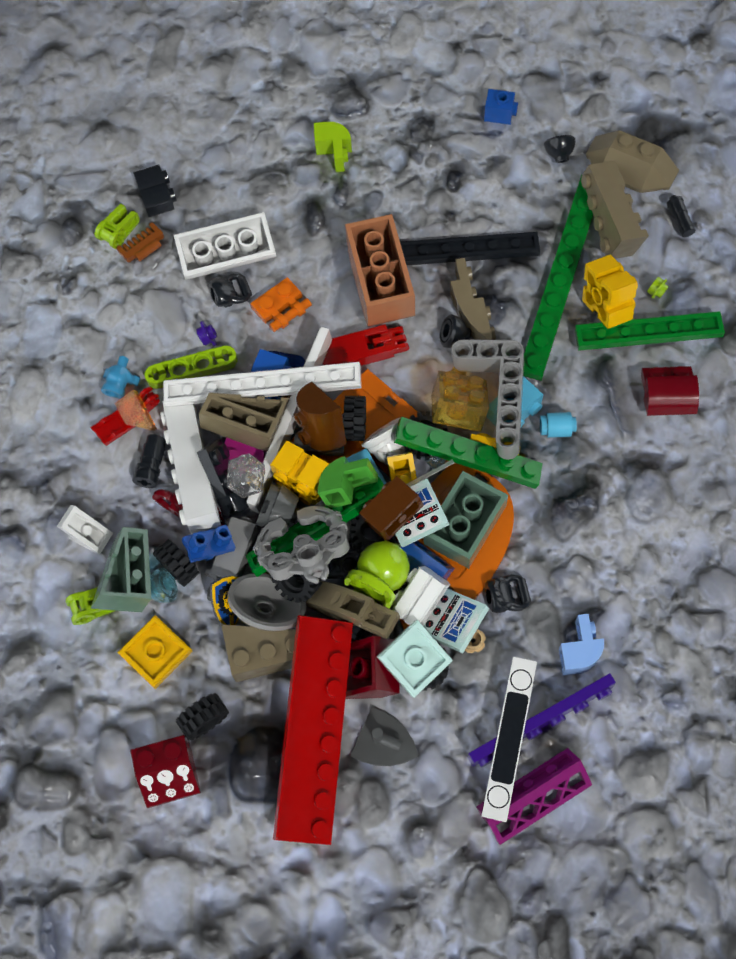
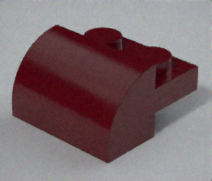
(670, 390)

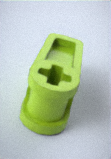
(117, 226)
(84, 600)

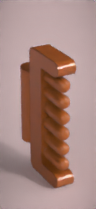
(144, 247)

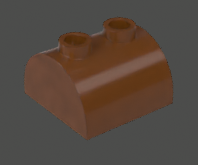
(319, 419)

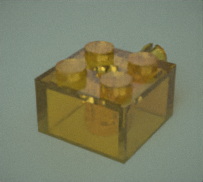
(459, 400)

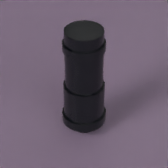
(680, 214)

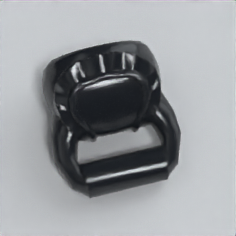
(224, 292)
(500, 595)

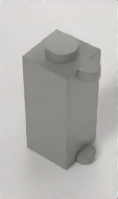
(234, 563)

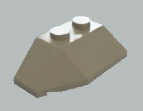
(641, 163)

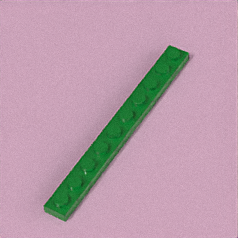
(558, 286)

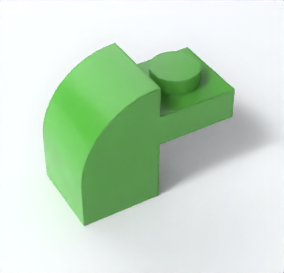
(341, 478)

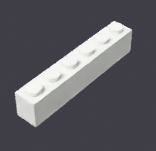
(194, 489)

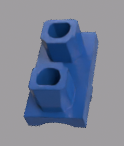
(208, 543)

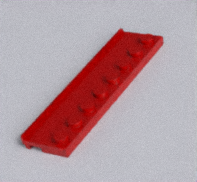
(313, 731)

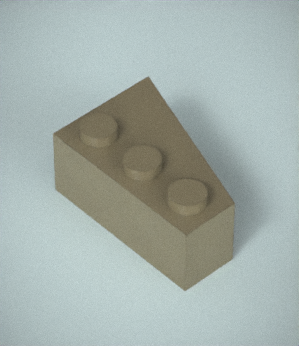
(243, 419)
(257, 651)

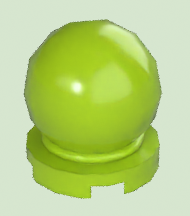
(380, 571)

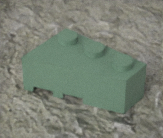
(126, 576)

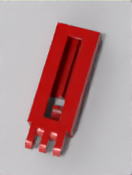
(354, 346)

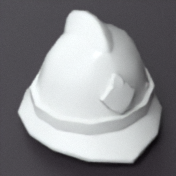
(382, 442)

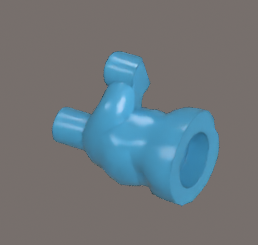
(117, 378)

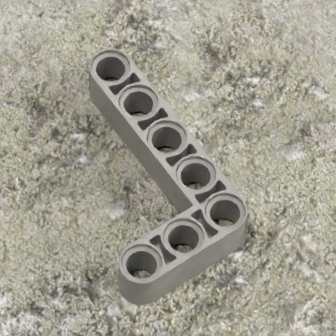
(508, 388)

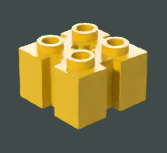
(609, 291)
(298, 472)

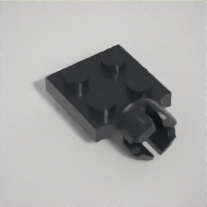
(215, 460)

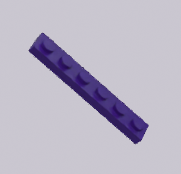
(553, 715)

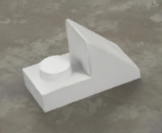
(84, 530)

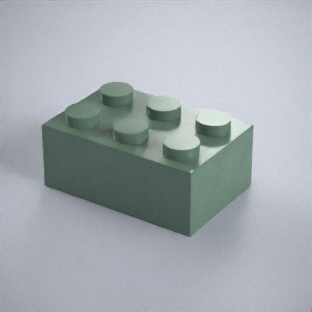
(472, 514)

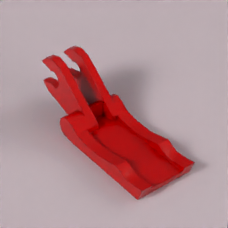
(113, 426)

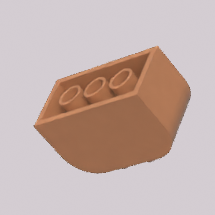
(380, 270)

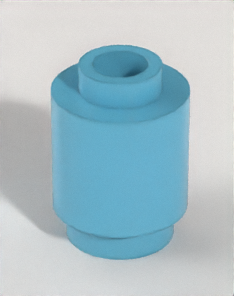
(557, 424)

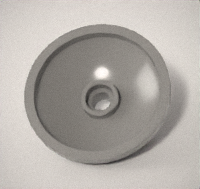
(261, 605)

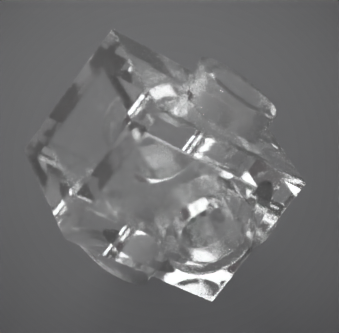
(245, 475)

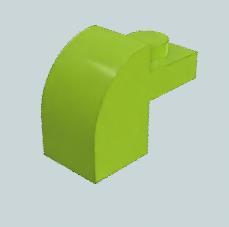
(333, 139)

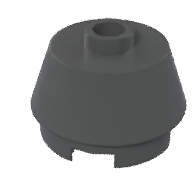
(278, 504)

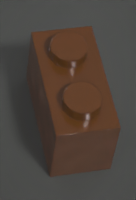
(391, 508)

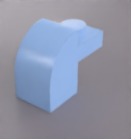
(584, 654)

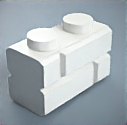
(420, 595)

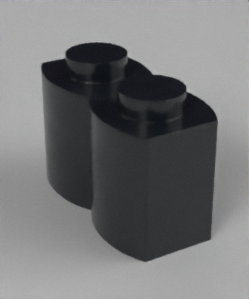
(154, 191)

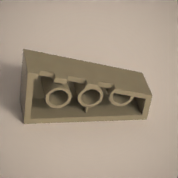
(612, 210)

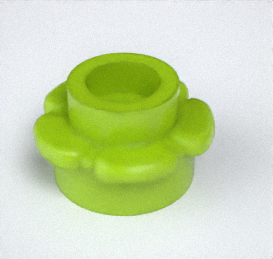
(658, 288)

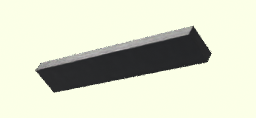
(471, 248)

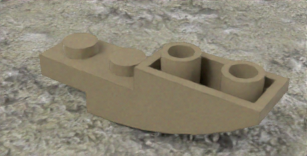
(468, 306)
(353, 607)

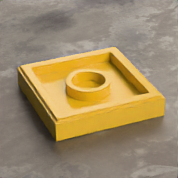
(155, 651)

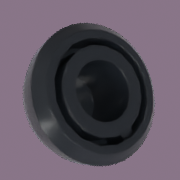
(560, 147)
(452, 330)

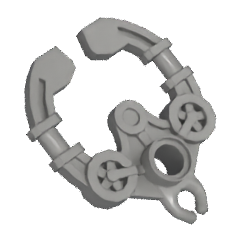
(308, 556)

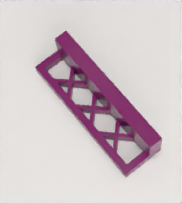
(533, 790)

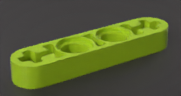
(190, 362)

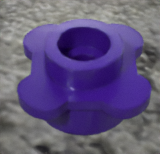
(206, 334)

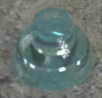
(163, 586)

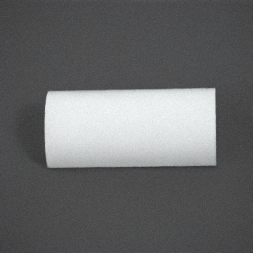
(224, 246)

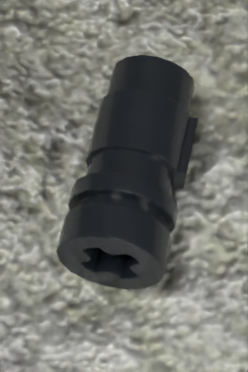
(151, 457)

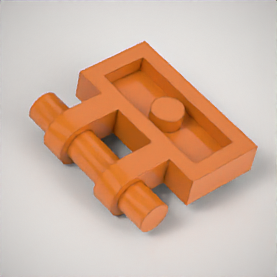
(276, 301)

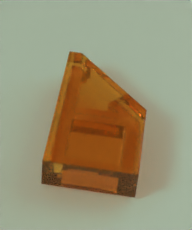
(134, 411)

